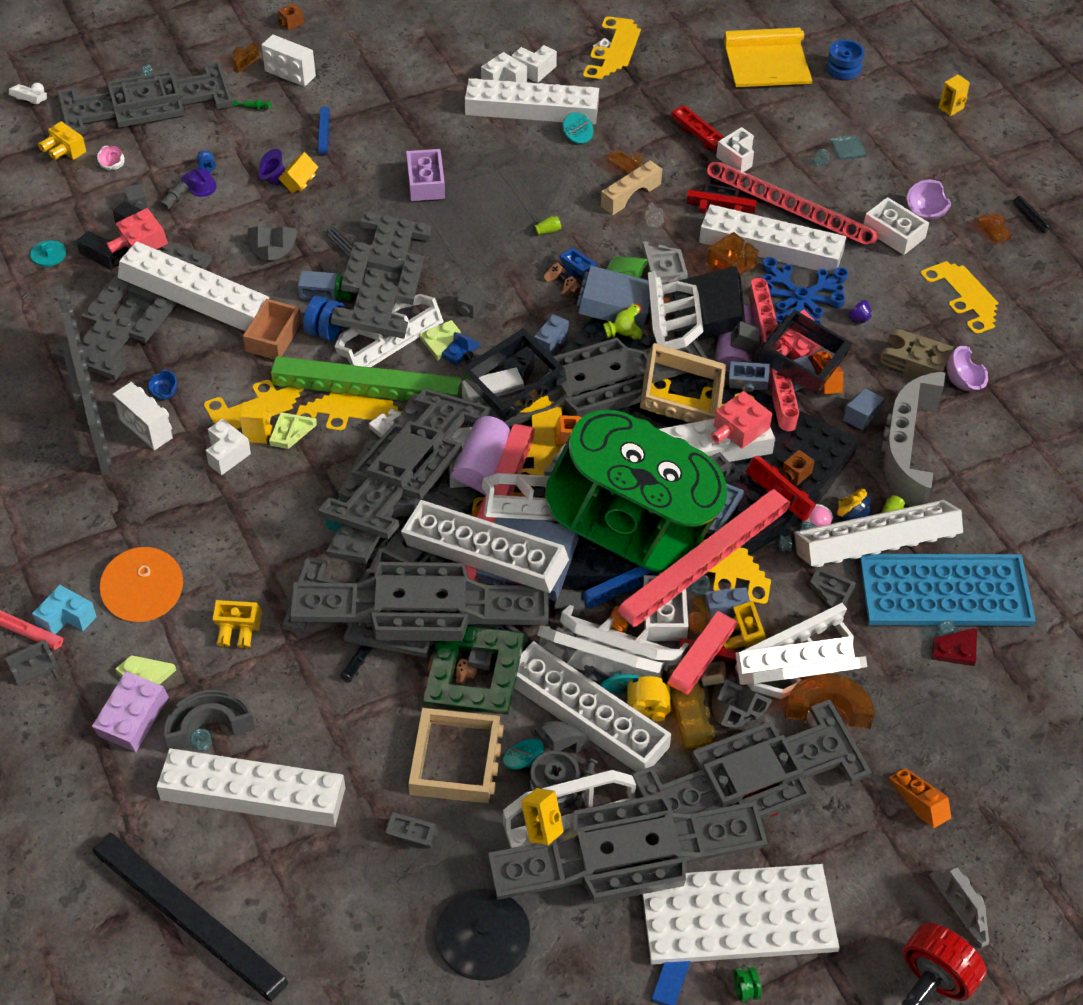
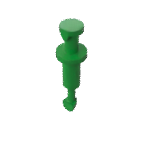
(254, 104)

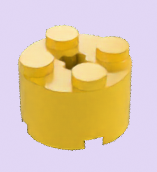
(649, 697)

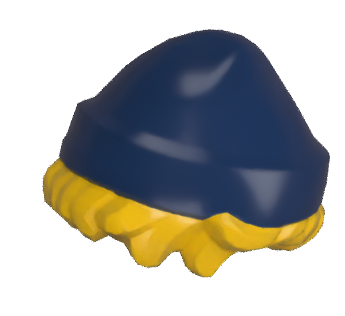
(854, 506)

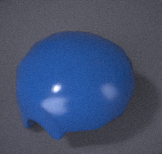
(163, 385)

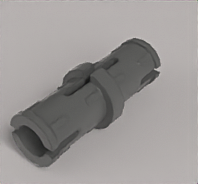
(173, 196)

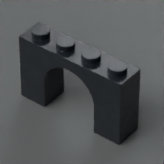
(95, 247)

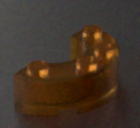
(842, 692)

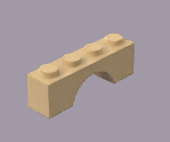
(616, 195)

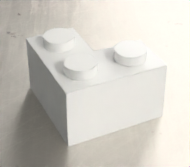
(537, 63)
(504, 69)
(737, 149)
(227, 447)

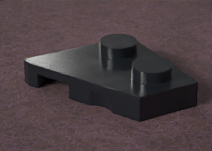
(722, 188)

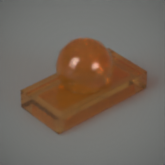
(244, 56)
(994, 226)
(699, 617)

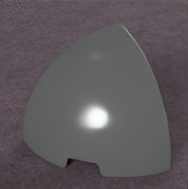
(271, 242)
(737, 705)
(560, 736)

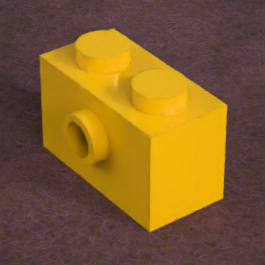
(954, 95)
(298, 173)
(256, 422)
(542, 816)

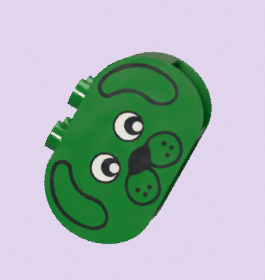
(635, 489)

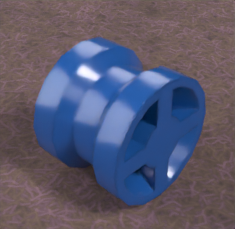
(206, 161)

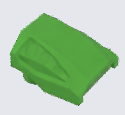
(628, 265)

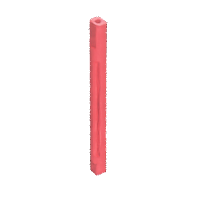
(29, 630)

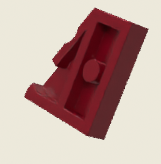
(956, 647)

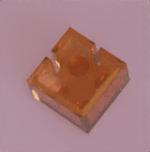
(729, 253)

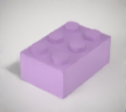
(425, 175)
(130, 711)

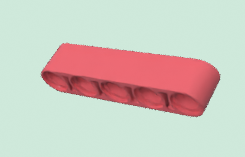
(702, 653)

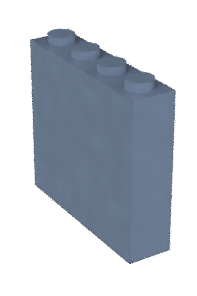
(610, 292)
(543, 529)

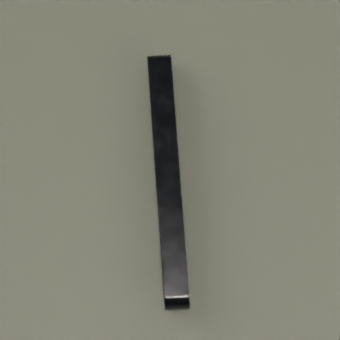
(190, 917)

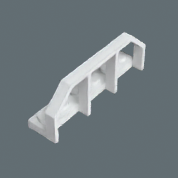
(659, 311)
(387, 345)
(516, 506)
(802, 633)
(614, 639)
(600, 656)
(784, 657)
(519, 836)

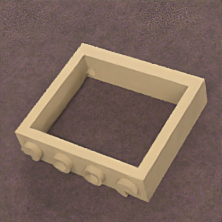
(688, 363)
(451, 790)

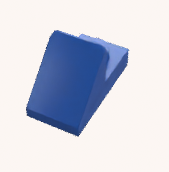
(576, 262)
(461, 344)

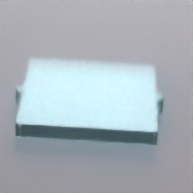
(848, 147)

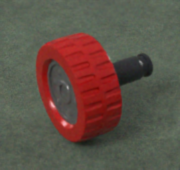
(942, 964)

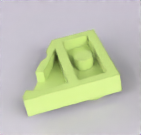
(439, 338)
(290, 429)
(146, 668)

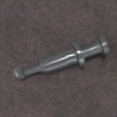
(588, 772)

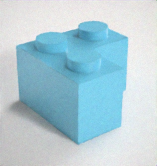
(64, 607)

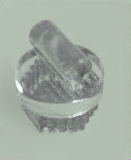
(654, 216)

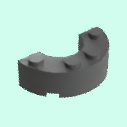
(205, 708)

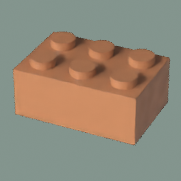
(272, 329)

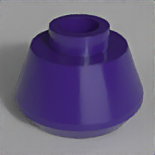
(861, 312)

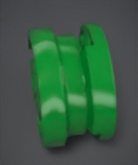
(339, 294)
(747, 984)

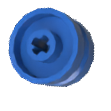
(845, 59)
(318, 318)

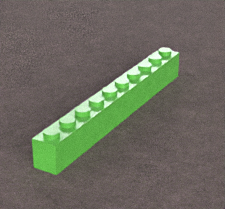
(359, 379)

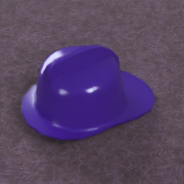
(271, 166)
(199, 182)

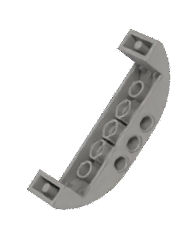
(907, 483)

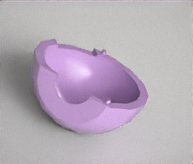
(928, 200)
(964, 372)

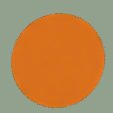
(140, 597)

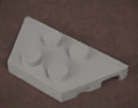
(666, 262)
(964, 901)

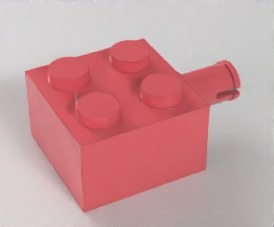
(140, 228)
(797, 345)
(741, 420)

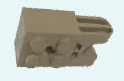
(915, 354)

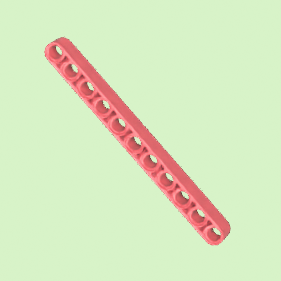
(800, 203)
(780, 385)
(512, 462)
(703, 558)

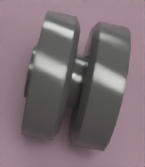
(553, 769)

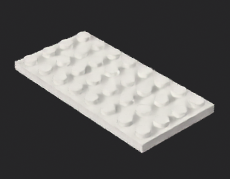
(741, 915)

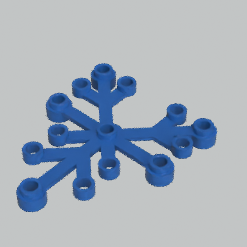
(801, 294)

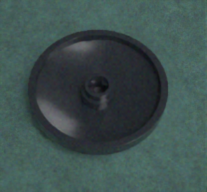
(483, 935)

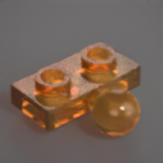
(626, 162)

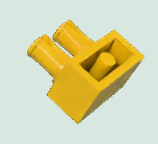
(65, 142)
(236, 615)
(749, 624)

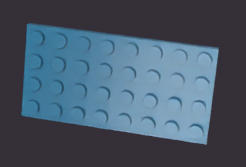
(946, 587)

